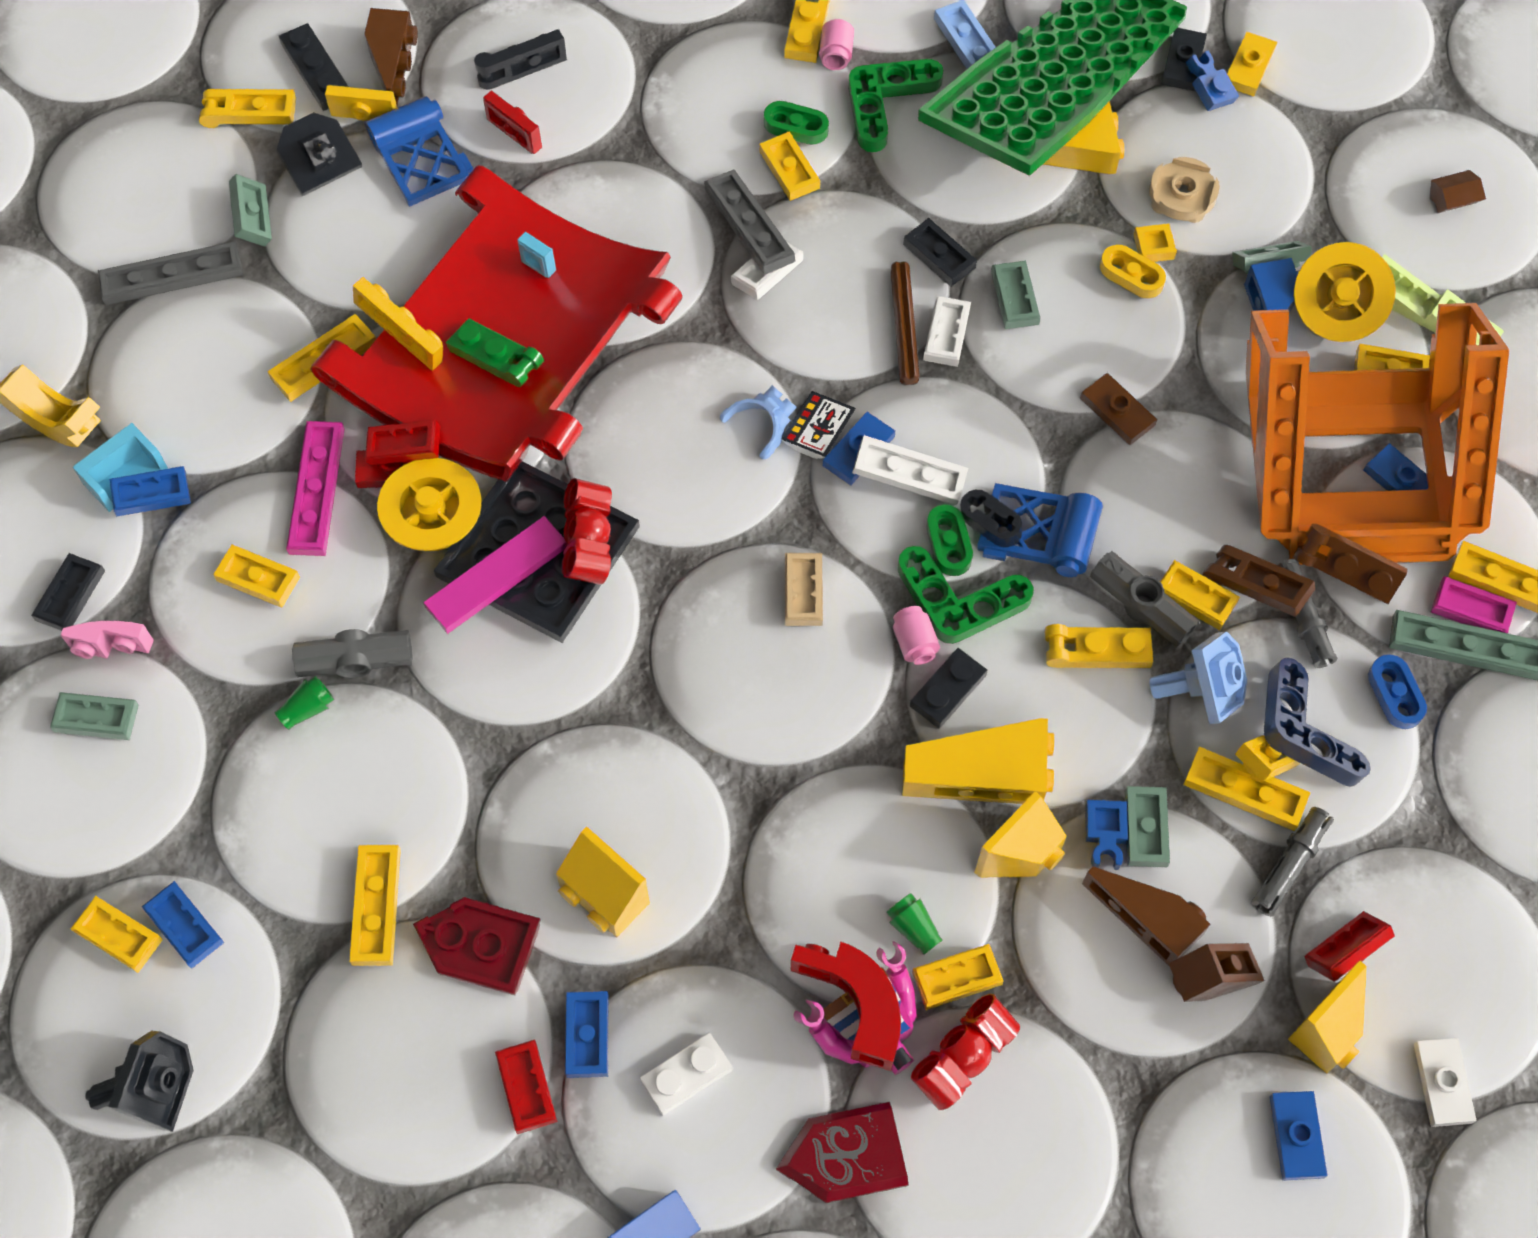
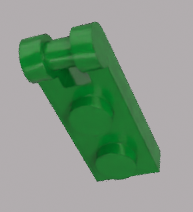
(494, 352)

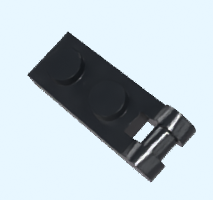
(520, 60)

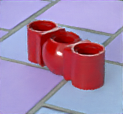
(587, 531)
(965, 1051)

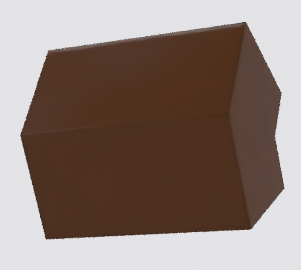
(1456, 191)

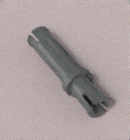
(1312, 628)
(1300, 848)

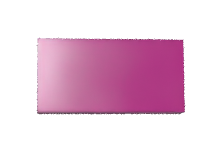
(1472, 606)

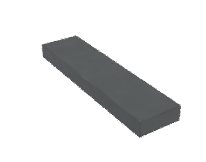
(749, 222)
(170, 273)

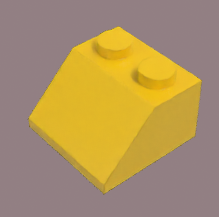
(602, 884)

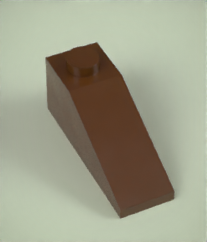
(1152, 914)

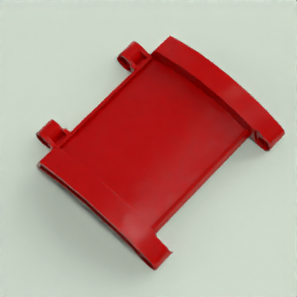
(482, 278)

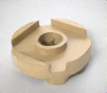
(1177, 204)

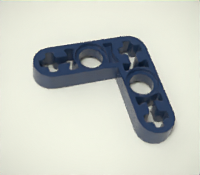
(1292, 736)

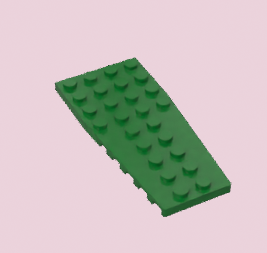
(1052, 80)

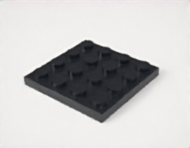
(545, 597)

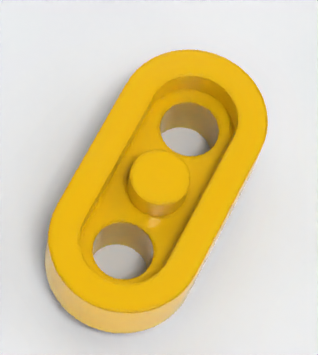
(1133, 271)

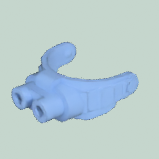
(777, 409)

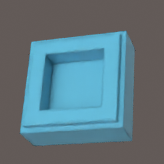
(536, 255)

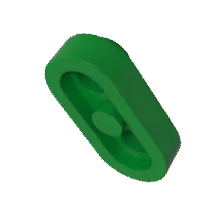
(797, 121)
(950, 542)

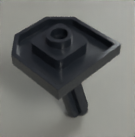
(316, 152)
(149, 1081)

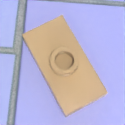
(803, 589)

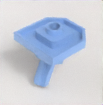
(1215, 675)

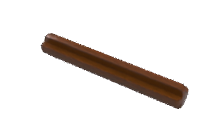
(904, 323)

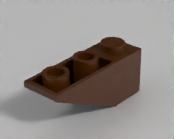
(389, 43)

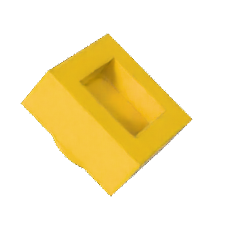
(1155, 242)

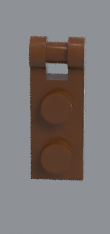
(1351, 563)
(1260, 580)

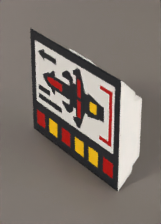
(817, 425)

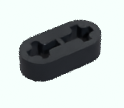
(994, 514)

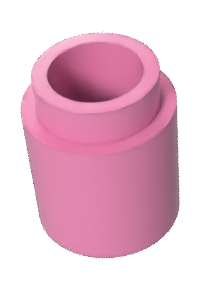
(836, 44)
(915, 635)

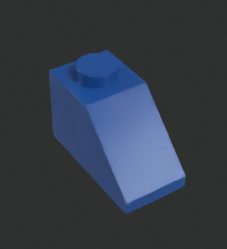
(1271, 285)

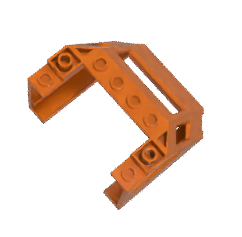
(1398, 524)

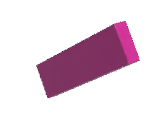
(315, 488)
(495, 574)

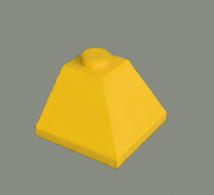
(1023, 843)
(1335, 1023)

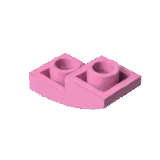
(100, 636)

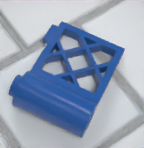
(412, 126)
(1070, 533)

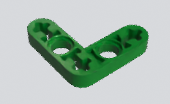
(879, 88)
(953, 609)

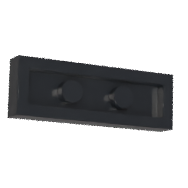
(311, 62)

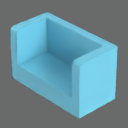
(120, 456)

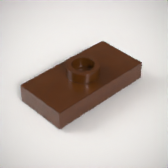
(1118, 408)

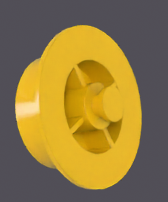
(1344, 292)
(429, 504)

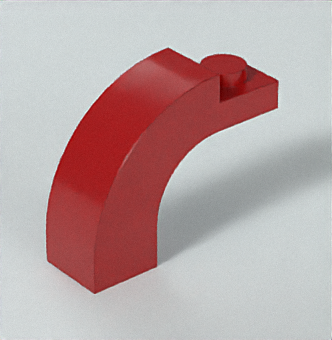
(869, 990)

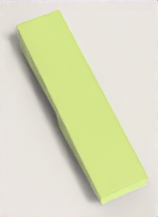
(1418, 300)

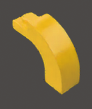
(46, 409)

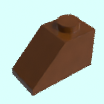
(1215, 971)

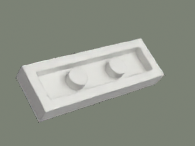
(910, 470)

